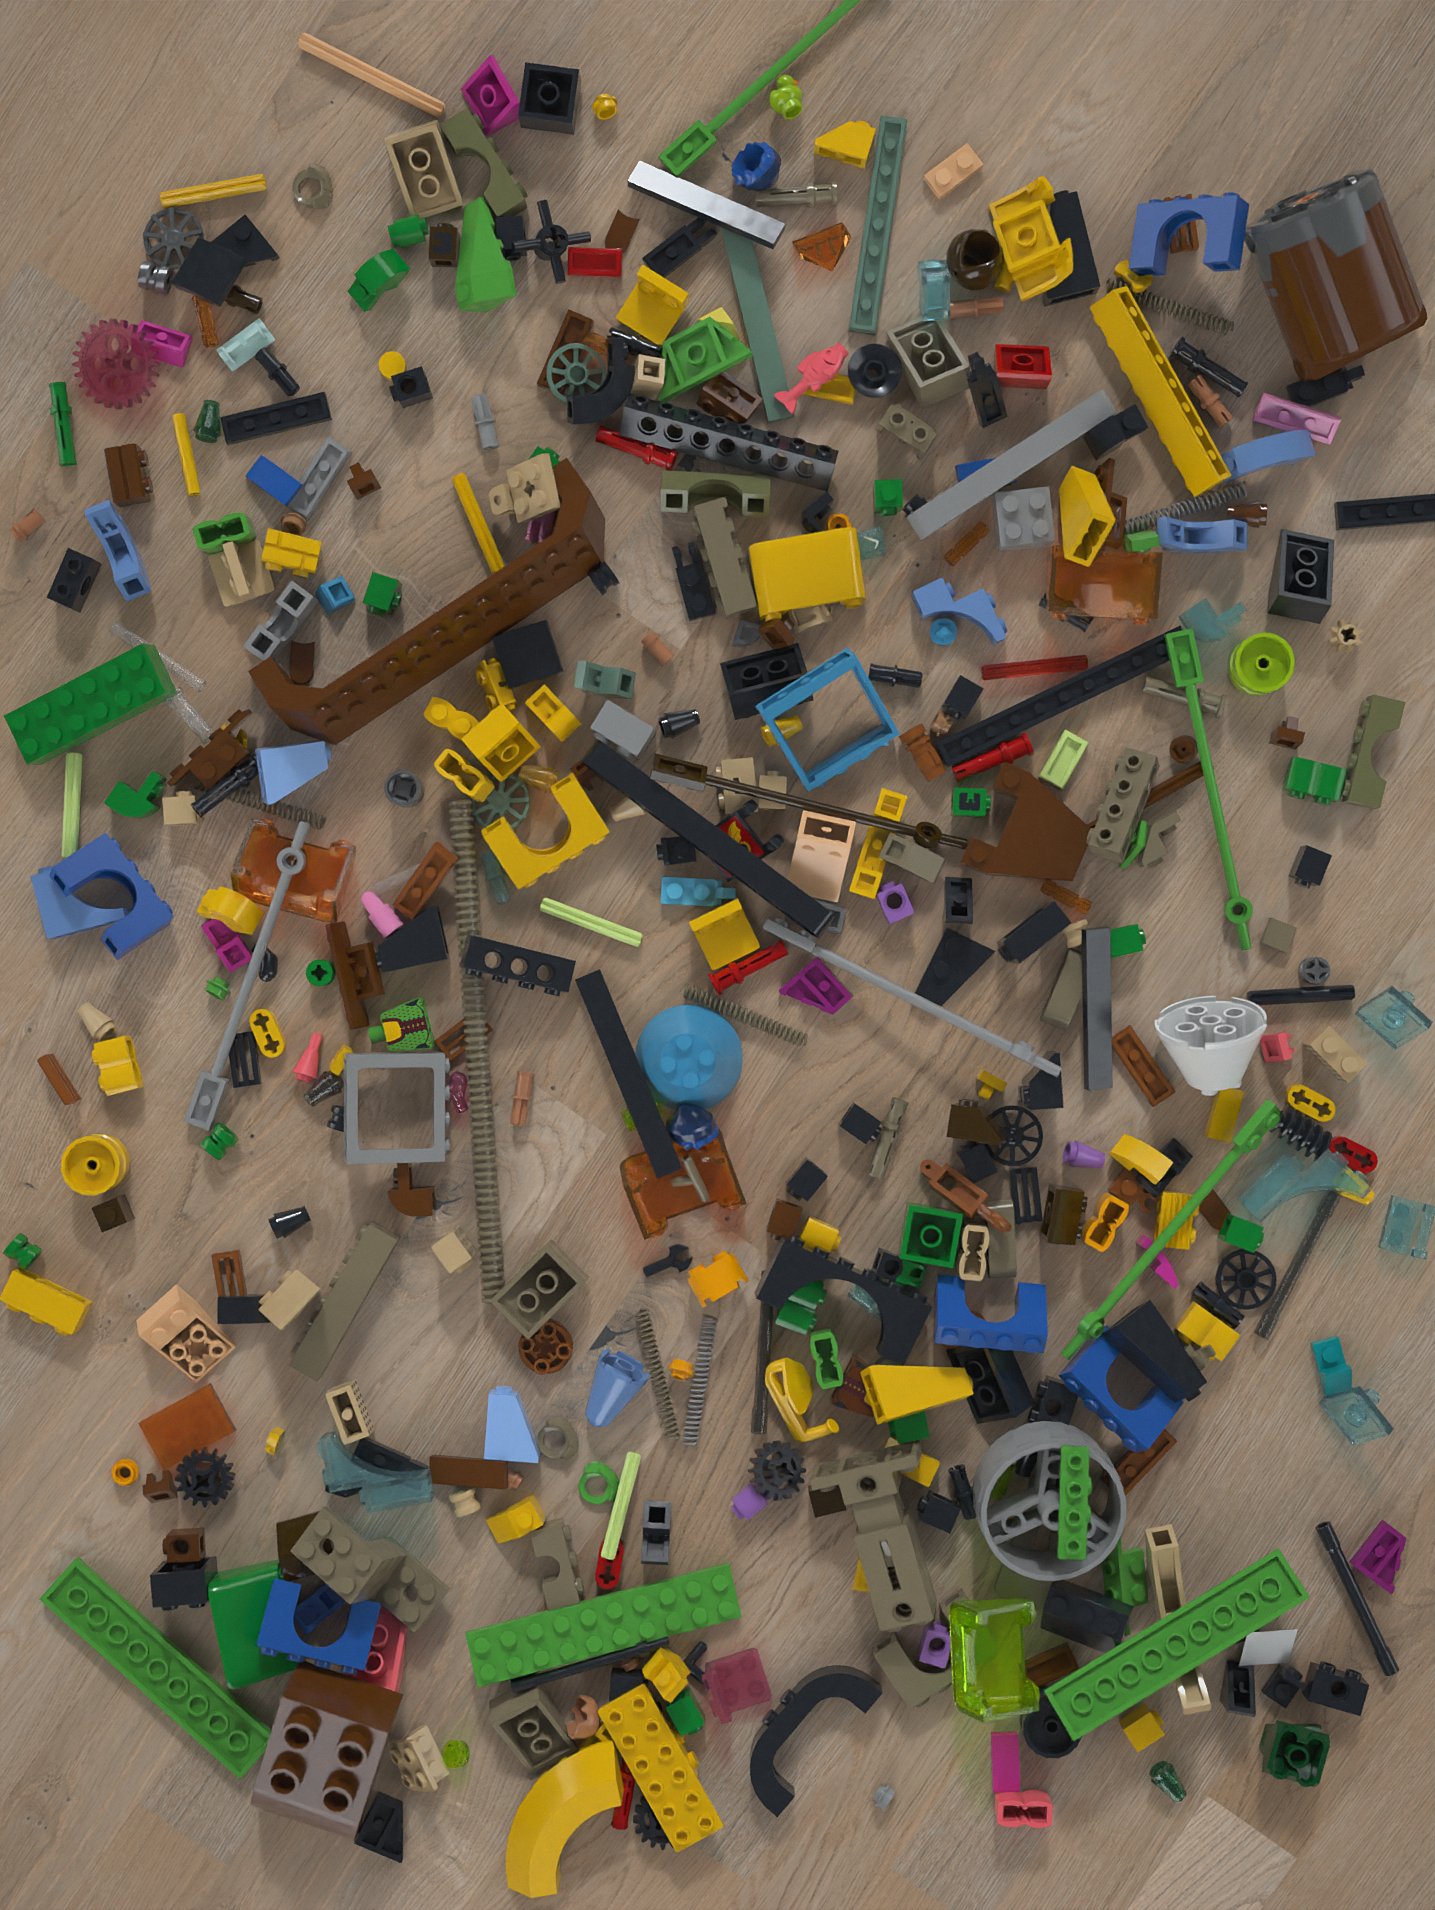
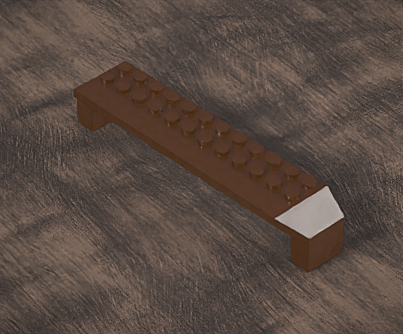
(452, 631)

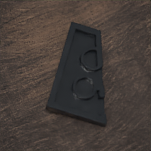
(951, 966)

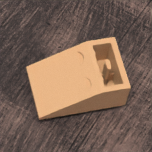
(821, 855)
(184, 1334)

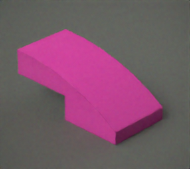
(228, 944)
(1161, 1265)
(1005, 1761)

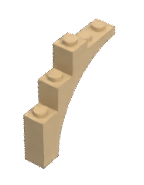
(1169, 1595)

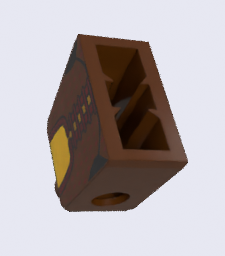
(852, 1393)

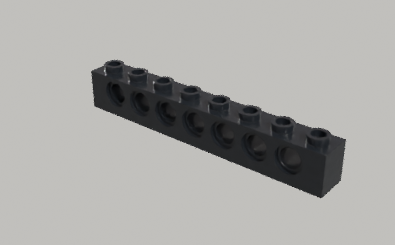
(716, 448)

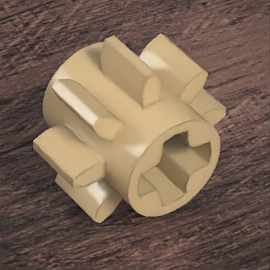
(1352, 635)

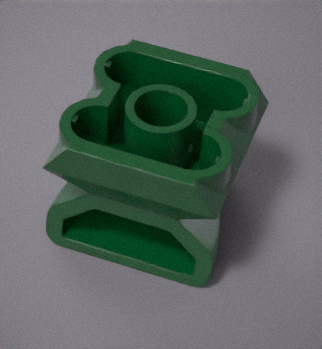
(1294, 1752)

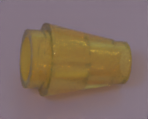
(539, 776)

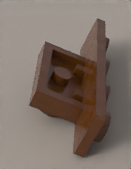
(1117, 505)
(218, 757)
(356, 973)

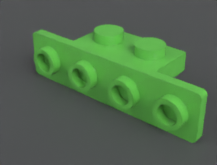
(1073, 1502)
(1125, 1576)

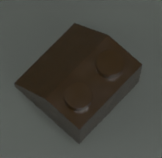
(974, 1124)
(1063, 1215)
(288, 1534)

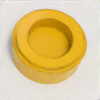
(392, 364)

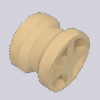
(1074, 934)
(464, 1501)

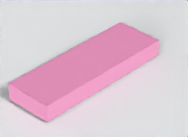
(1294, 416)

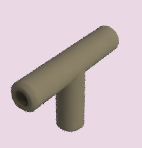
(692, 1178)

